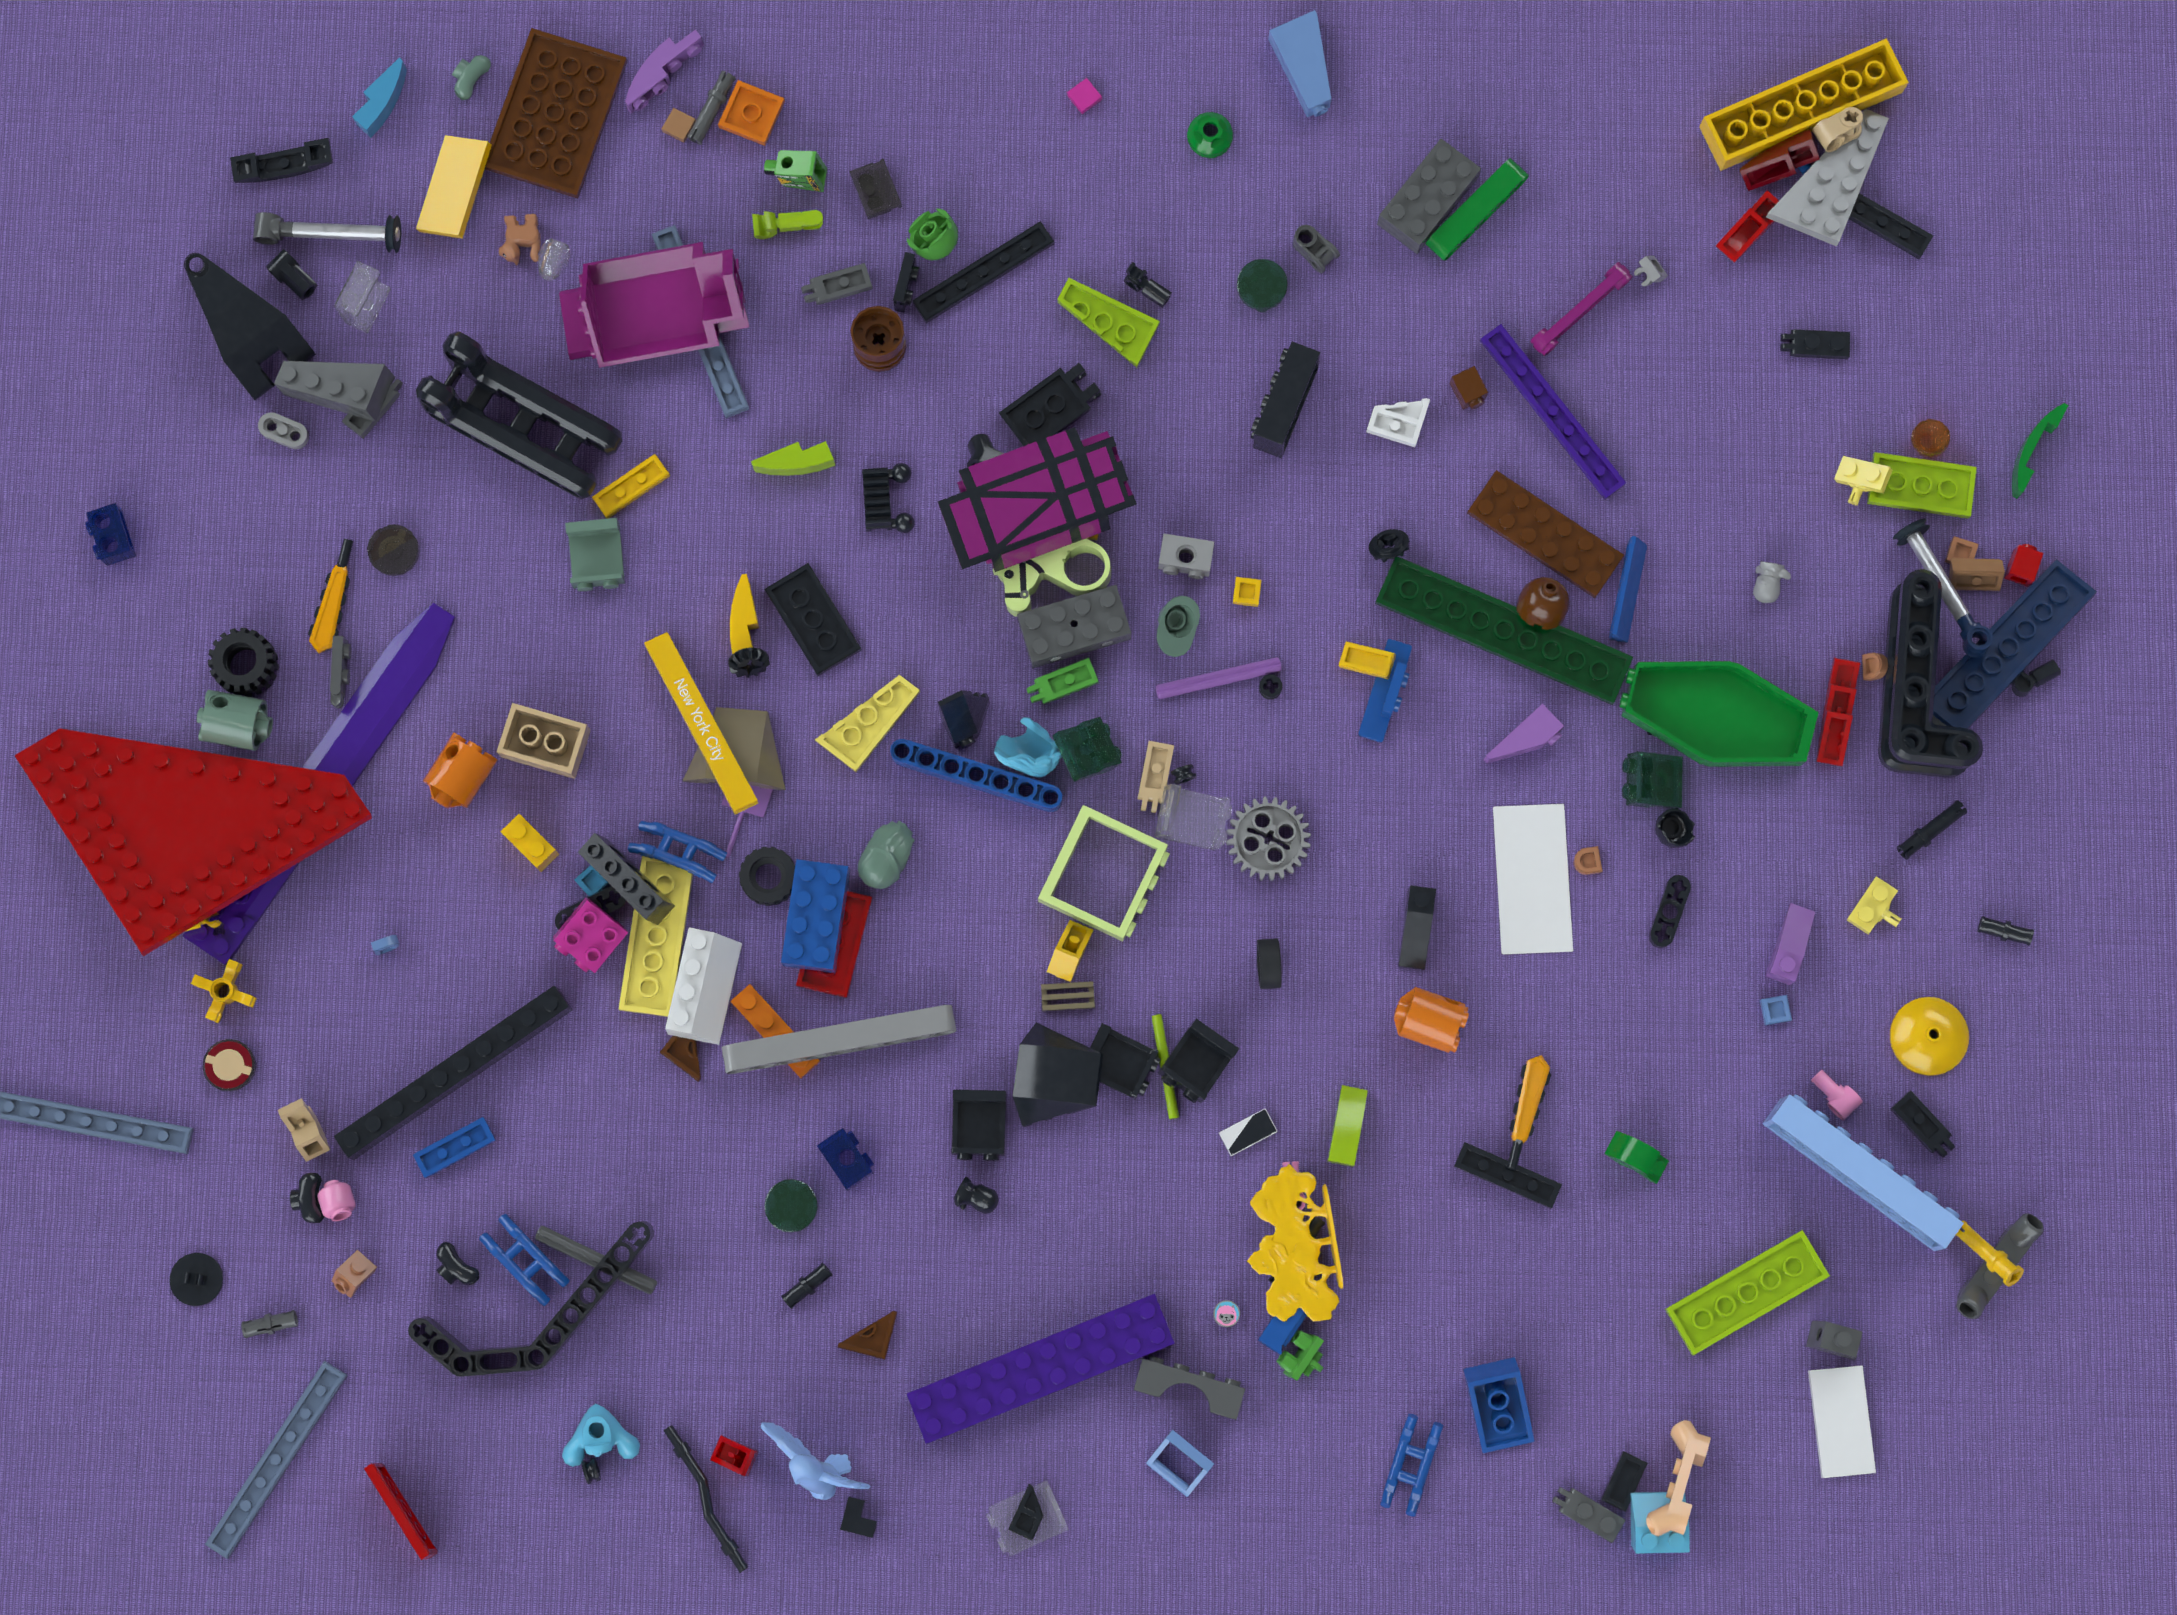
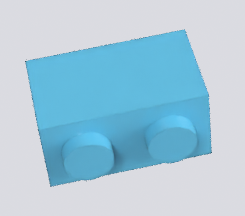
(1641, 1538)

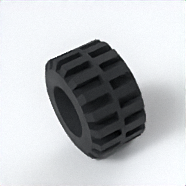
(229, 647)

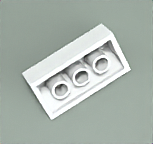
(703, 986)

